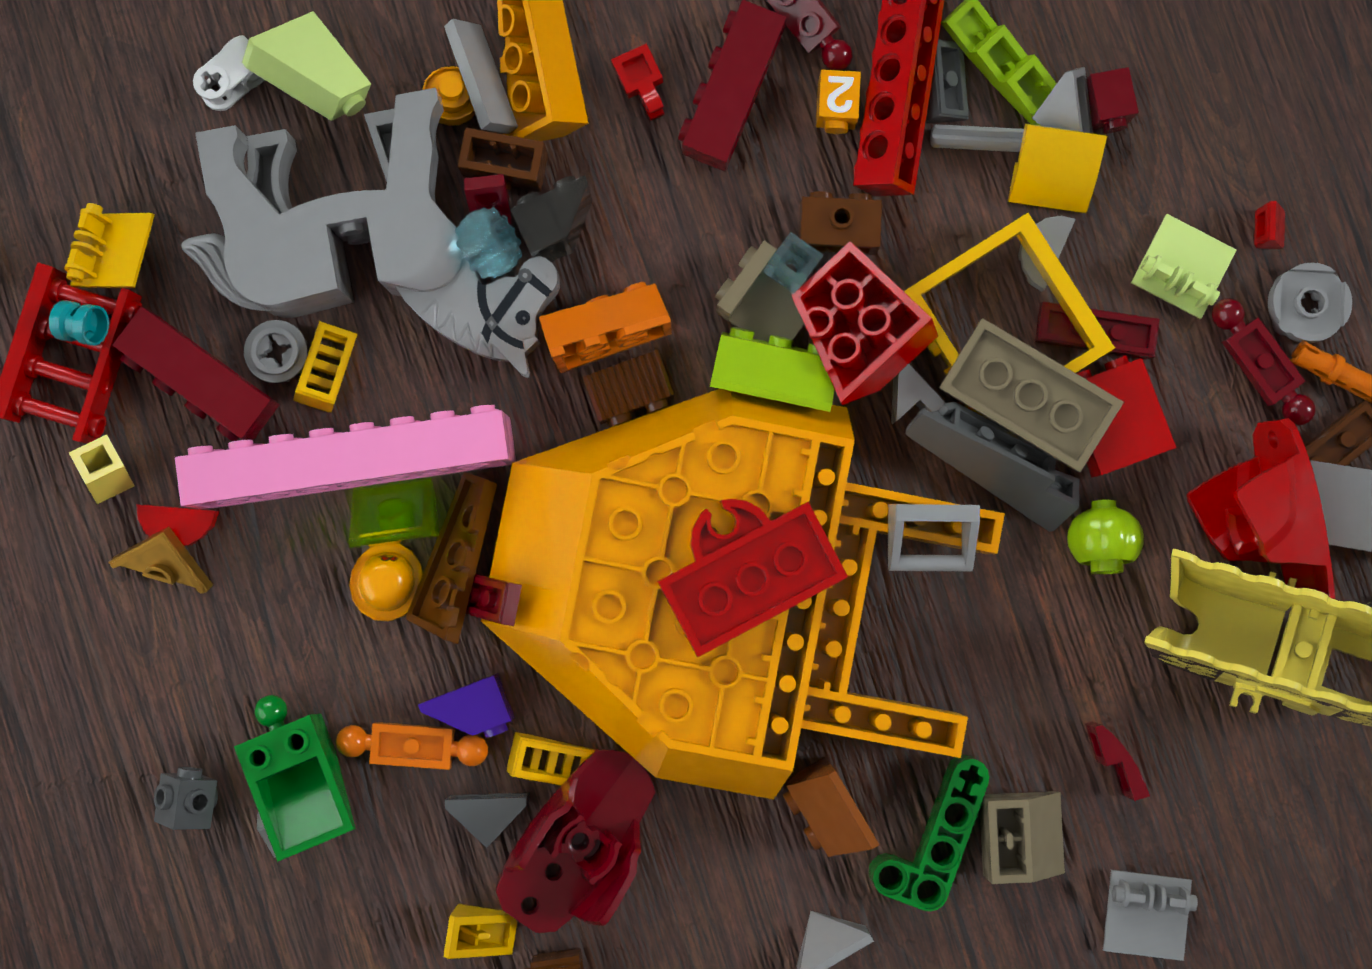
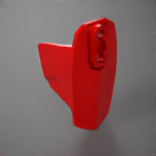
(1269, 509)

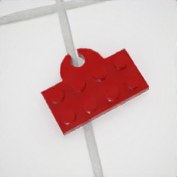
(749, 572)

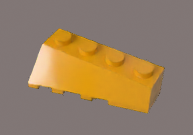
(540, 69)

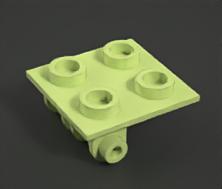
(1184, 266)

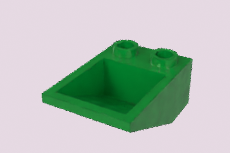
(295, 788)

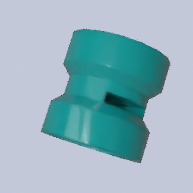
(75, 322)

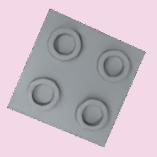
(1148, 915)

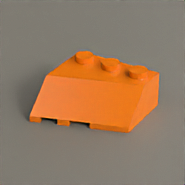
(605, 326)

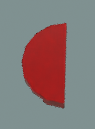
(186, 523)

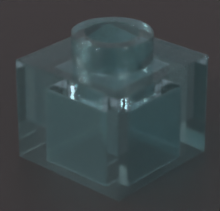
(794, 252)

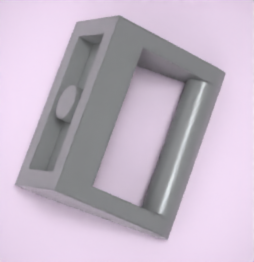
(967, 514)

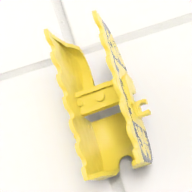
(1239, 630)

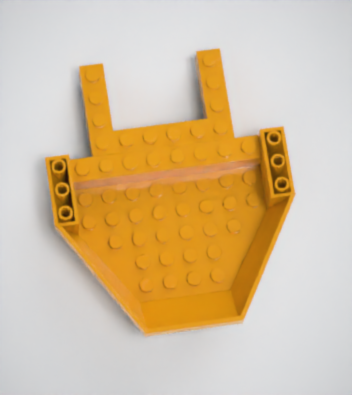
(616, 513)

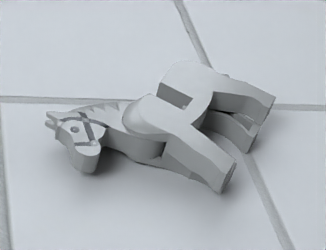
(296, 256)

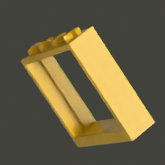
(1051, 271)

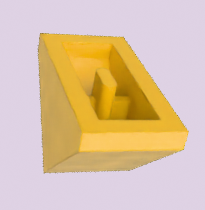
(479, 932)

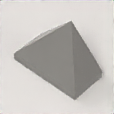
(1067, 104)
(830, 941)

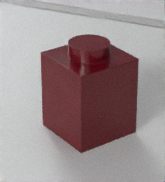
(1111, 100)

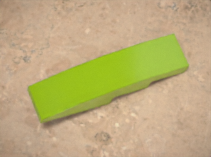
(1000, 58)

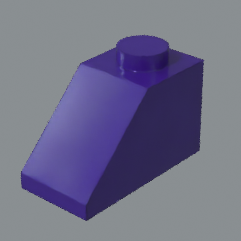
(473, 707)

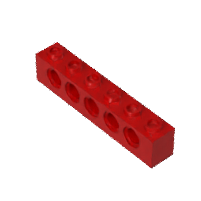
(898, 97)

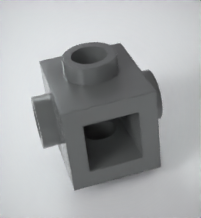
(185, 799)

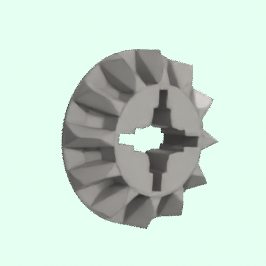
(260, 343)

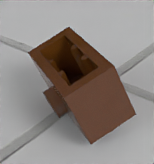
(491, 153)
(834, 222)

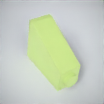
(309, 66)

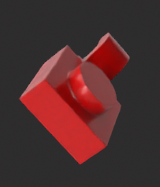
(640, 76)

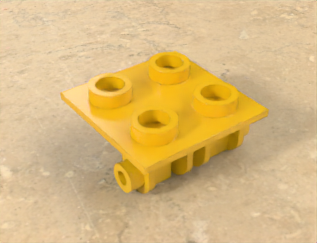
(108, 248)

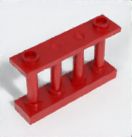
(26, 360)

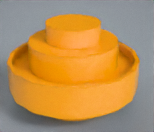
(453, 93)

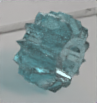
(488, 242)

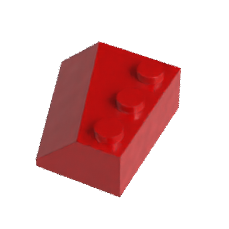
(861, 323)

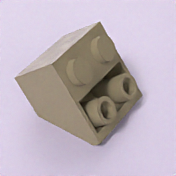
(1021, 837)

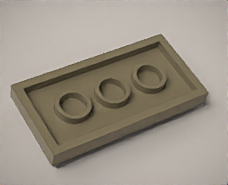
(1031, 395)

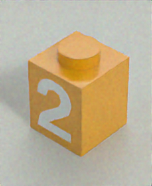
(838, 101)

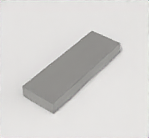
(480, 76)

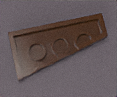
(451, 569)

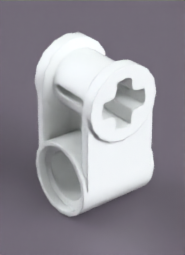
(228, 73)

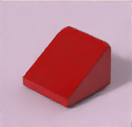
(1269, 226)

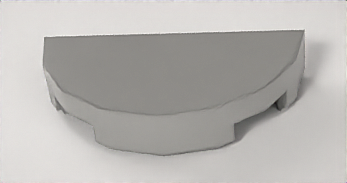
(1055, 232)

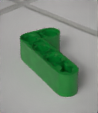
(937, 830)

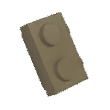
(757, 300)

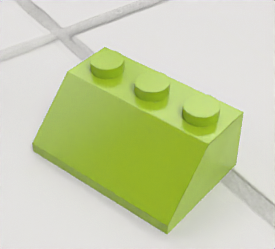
(772, 370)

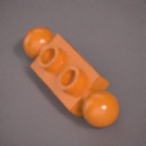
(411, 745)

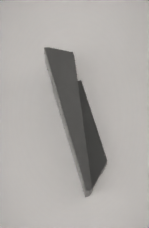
(998, 462)

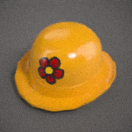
(385, 581)

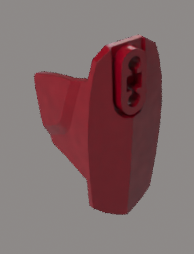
(591, 835)

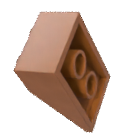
(829, 810)

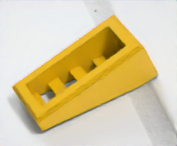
(313, 397)
(553, 747)

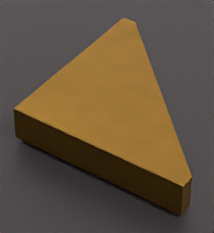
(165, 560)

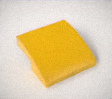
(1057, 168)

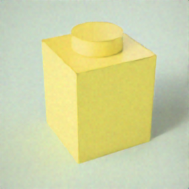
(101, 469)

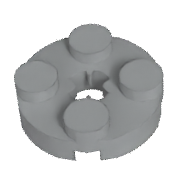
(1325, 287)

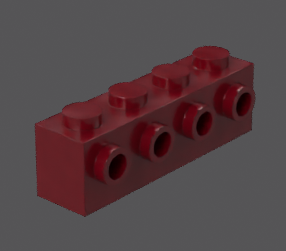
(733, 85)
(195, 375)

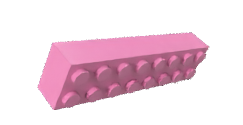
(345, 460)

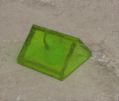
(393, 513)

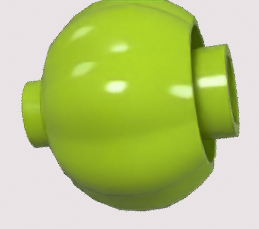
(1105, 538)

